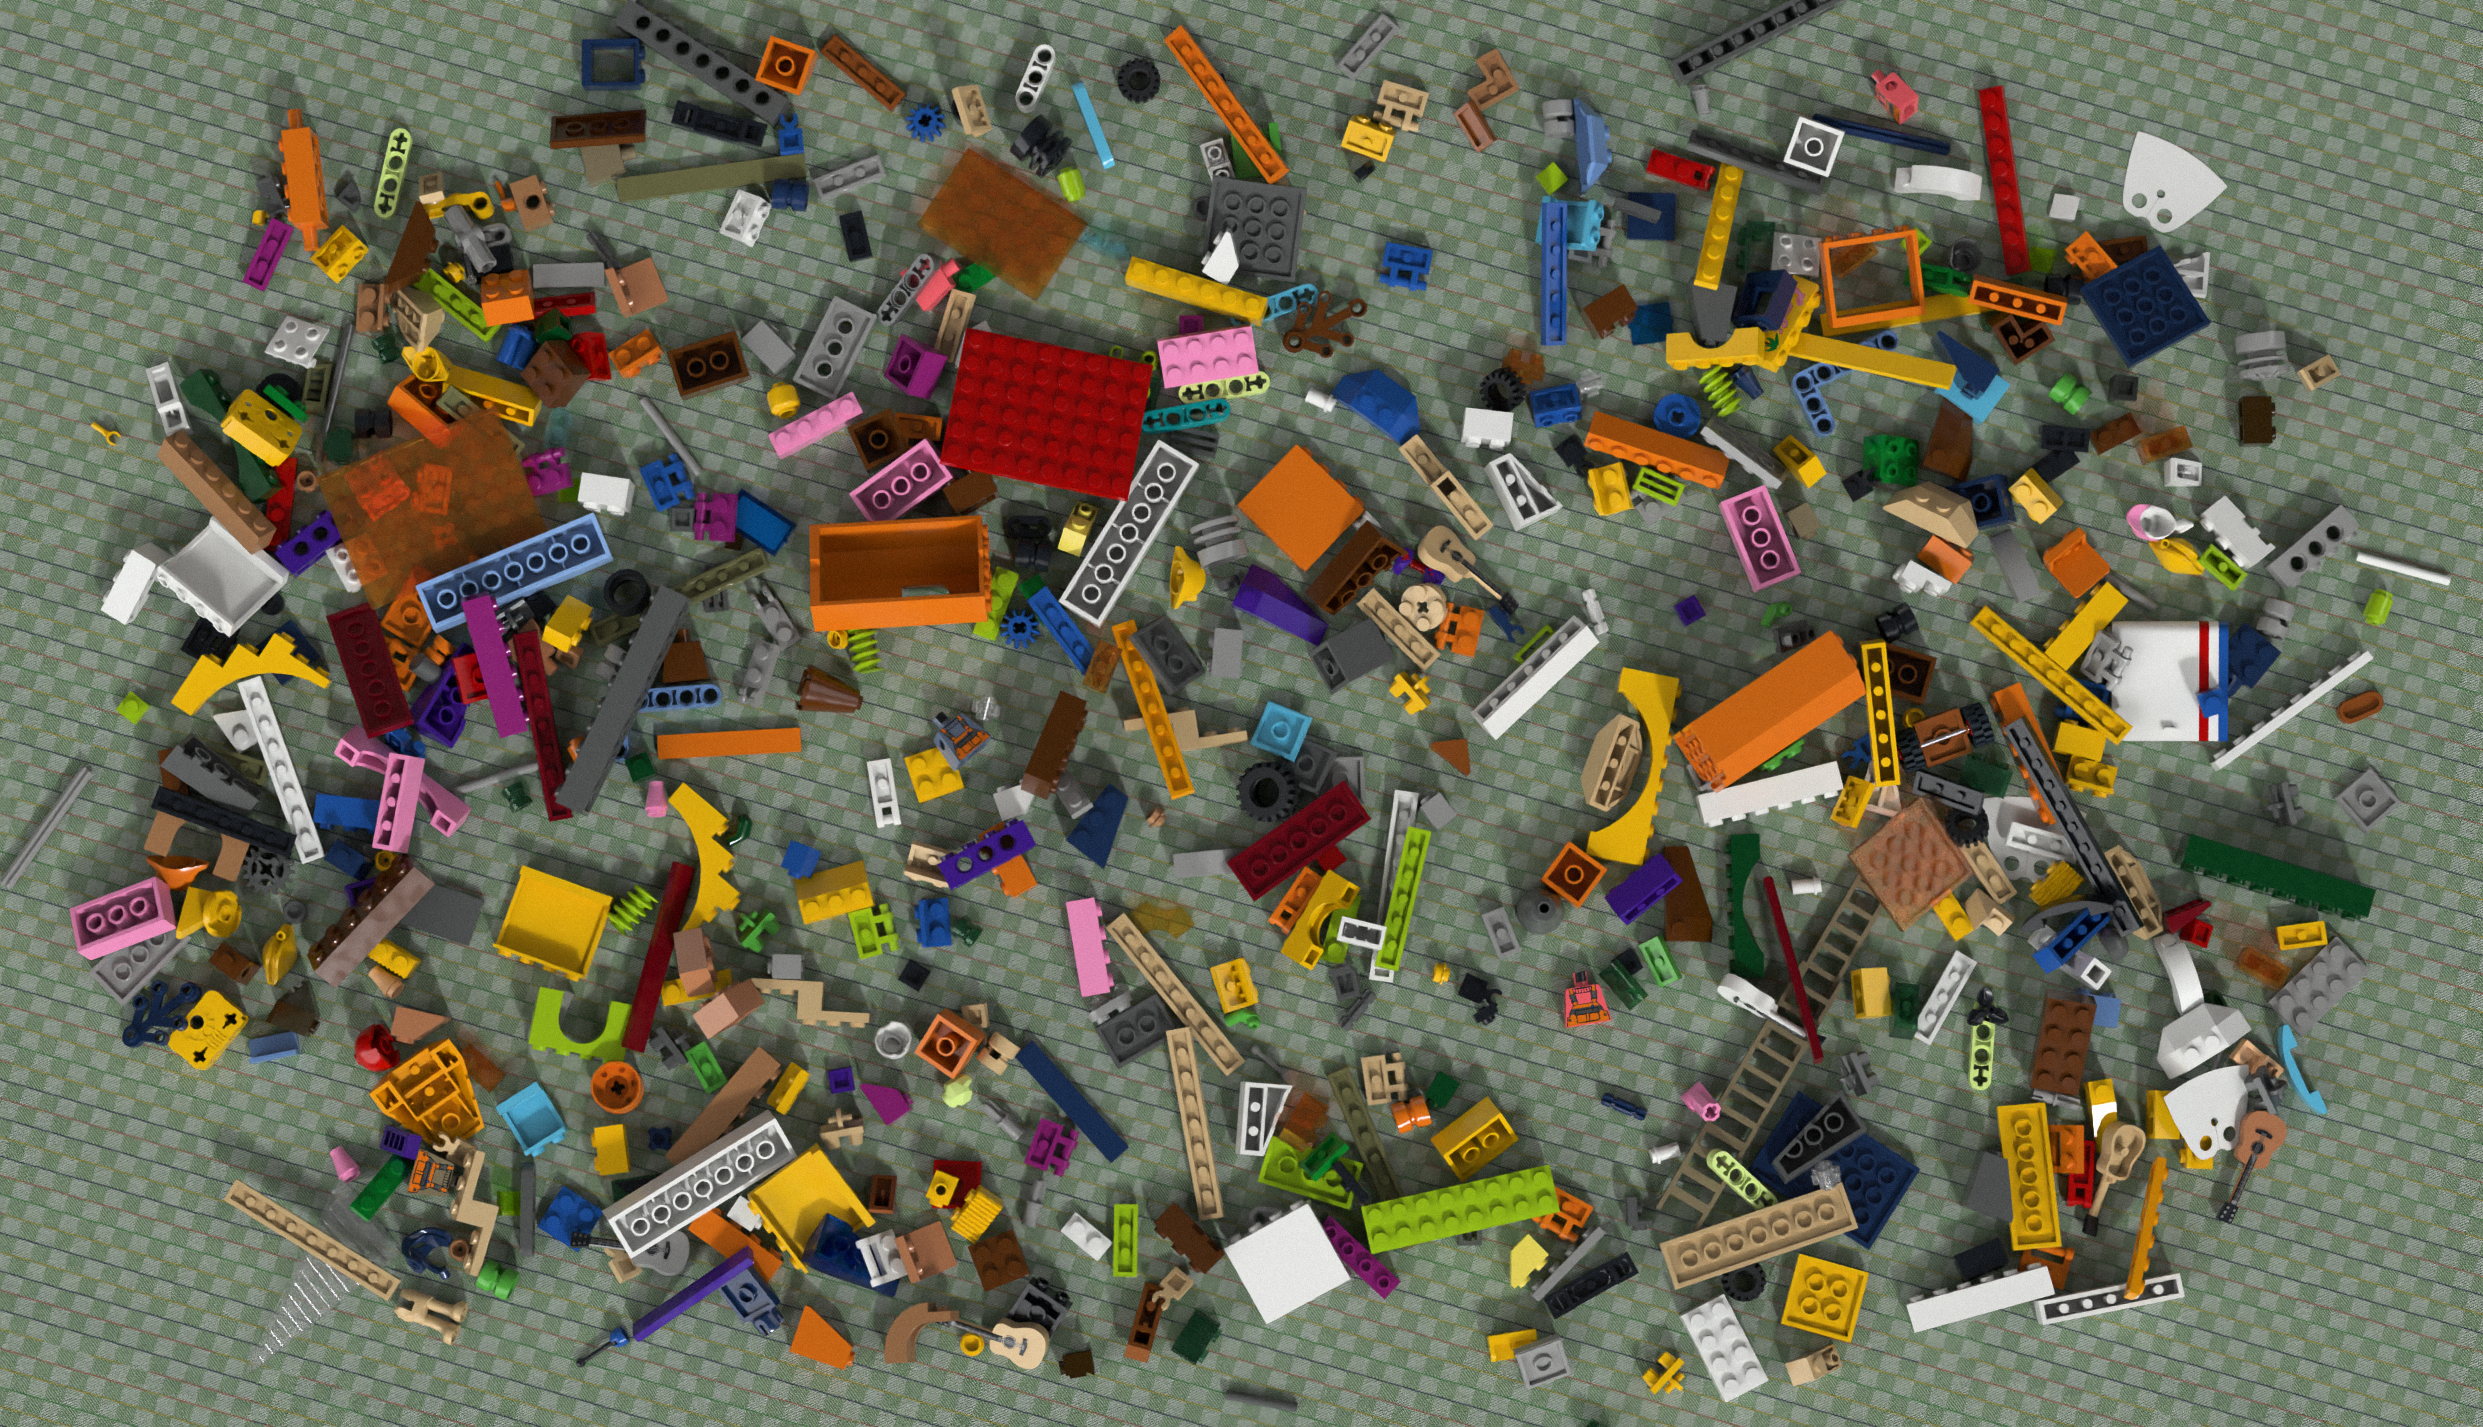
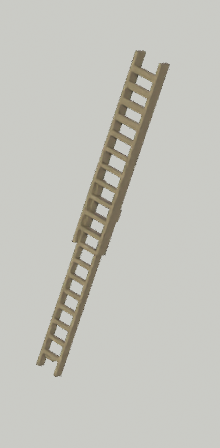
(1758, 1042)

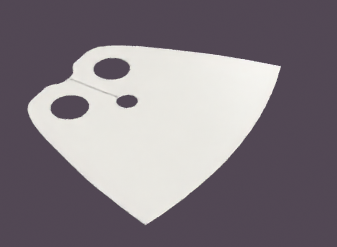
(2166, 167)
(2022, 811)
(2210, 1096)

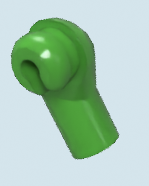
(1774, 611)
(1243, 1015)

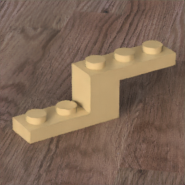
(1446, 487)
(1186, 731)
(811, 1002)
(473, 1212)

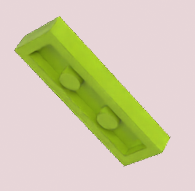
(1002, 590)
(1335, 950)
(1125, 1240)

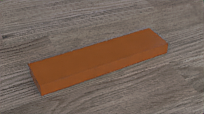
(863, 73)

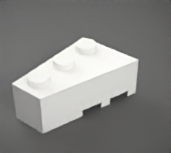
(1519, 492)

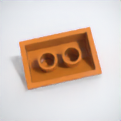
(417, 403)

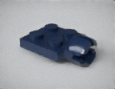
(2248, 658)
(753, 1300)

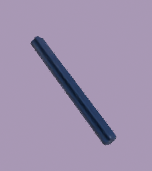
(1886, 135)

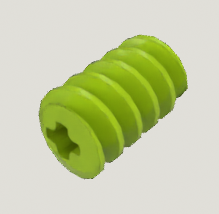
(1720, 391)
(864, 650)
(631, 909)

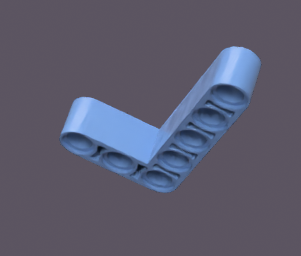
(1815, 382)
(674, 703)

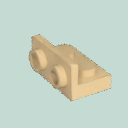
(972, 110)

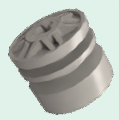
(2262, 355)
(1218, 541)

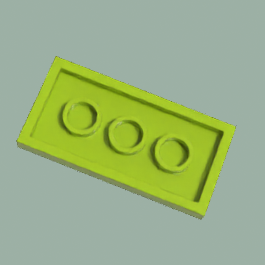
(1283, 1171)

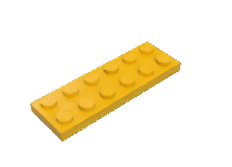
(2032, 1185)

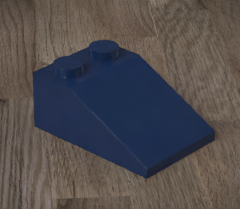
(1972, 371)
(1989, 500)

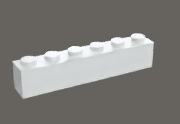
(1535, 677)
(1768, 793)
(1980, 1298)
(2106, 1299)

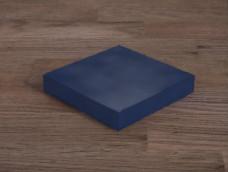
(1646, 231)
(304, 648)

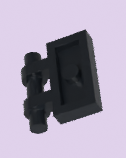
(203, 637)

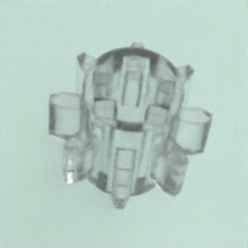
(1589, 383)
(986, 709)
(1826, 1175)

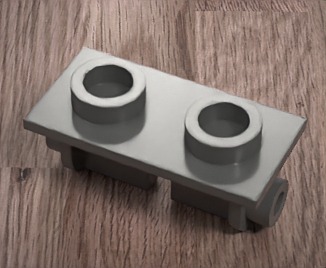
(271, 187)

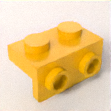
(1234, 985)

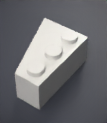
(2234, 533)
(134, 582)
(1257, 1115)

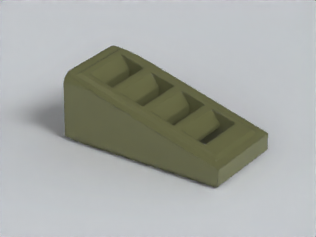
(321, 400)

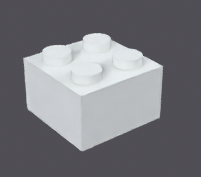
(1814, 146)
(1486, 428)
(606, 493)

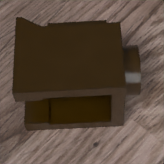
(1077, 1364)

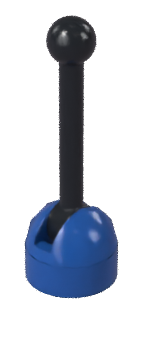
(617, 1338)

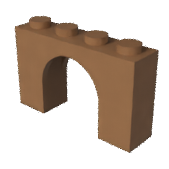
(164, 832)

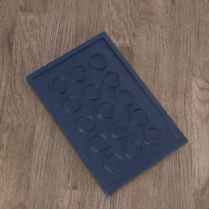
(1869, 1171)

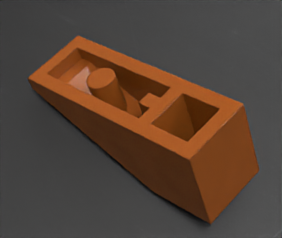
(1145, 1324)

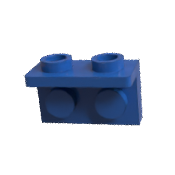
(1555, 405)
(934, 922)

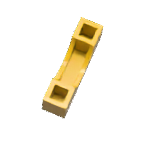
(1744, 347)
(1304, 941)

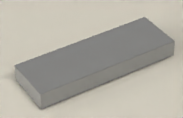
(1368, 46)
(849, 177)
(568, 275)

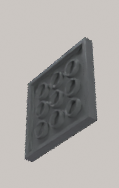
(1263, 223)

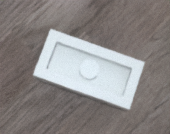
(1086, 1236)

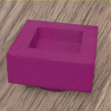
(1190, 323)

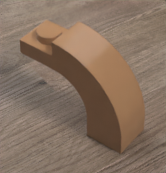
(904, 1330)

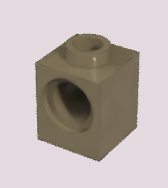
(1803, 522)

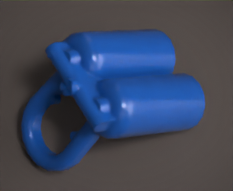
(517, 347)

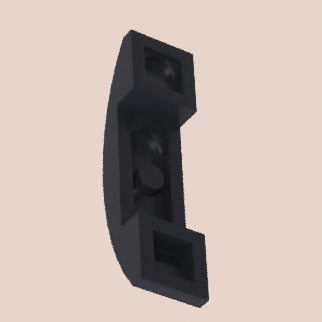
(719, 125)
(2096, 904)
(1590, 1285)

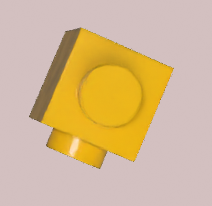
(942, 1188)

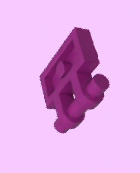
(550, 479)
(722, 519)
(1044, 1145)

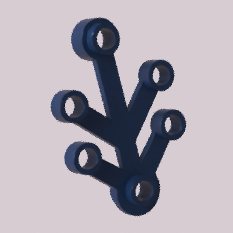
(158, 1014)

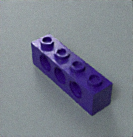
(297, 563)
(1022, 843)

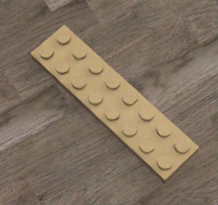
(1758, 1236)

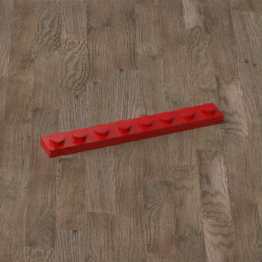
(2005, 180)

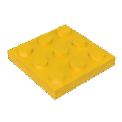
(1824, 1298)

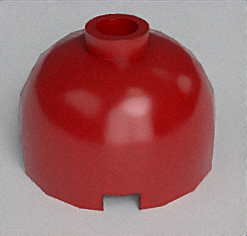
(375, 1050)

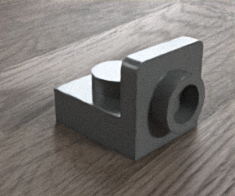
(1633, 1210)

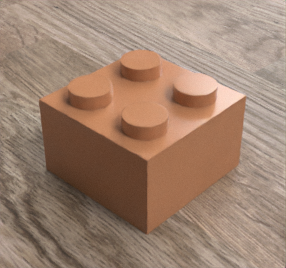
(695, 962)
(728, 1007)

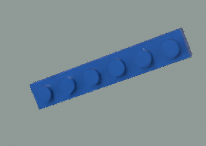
(1554, 274)

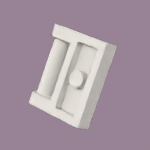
(886, 1256)

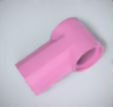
(1701, 1101)

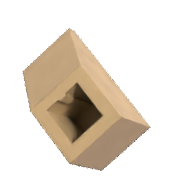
(1813, 1365)

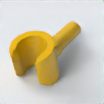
(260, 216)
(105, 432)

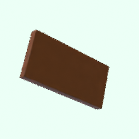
(598, 129)

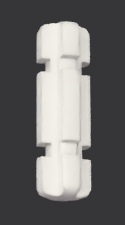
(1595, 612)

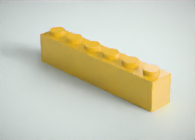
(1196, 291)
(1879, 712)

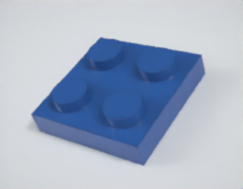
(569, 1214)

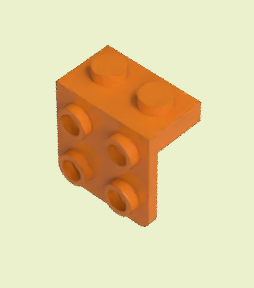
(2075, 563)

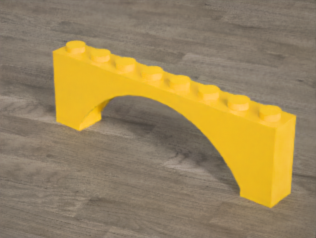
(1654, 701)

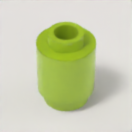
(1071, 184)
(2378, 607)

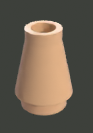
(387, 982)

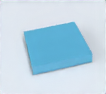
(1281, 731)

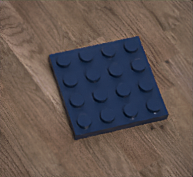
(2144, 306)

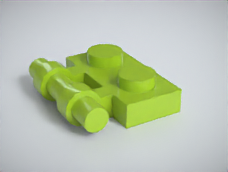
(866, 933)

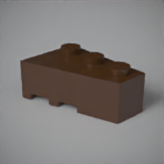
(1188, 1238)

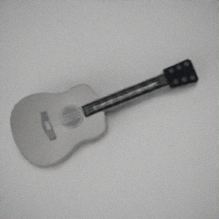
(666, 1257)

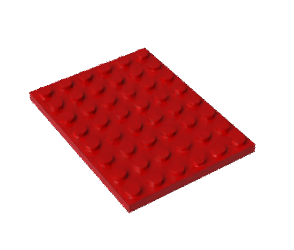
(1046, 414)

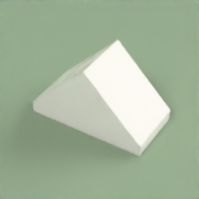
(2182, 473)

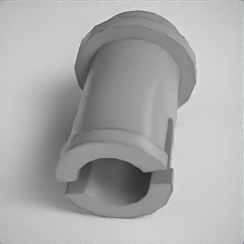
(1702, 99)

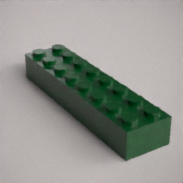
(2274, 876)

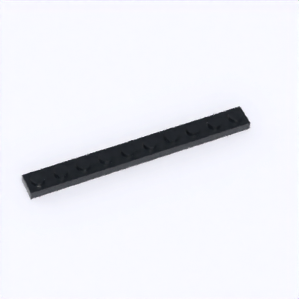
(2072, 824)

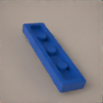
(1062, 628)

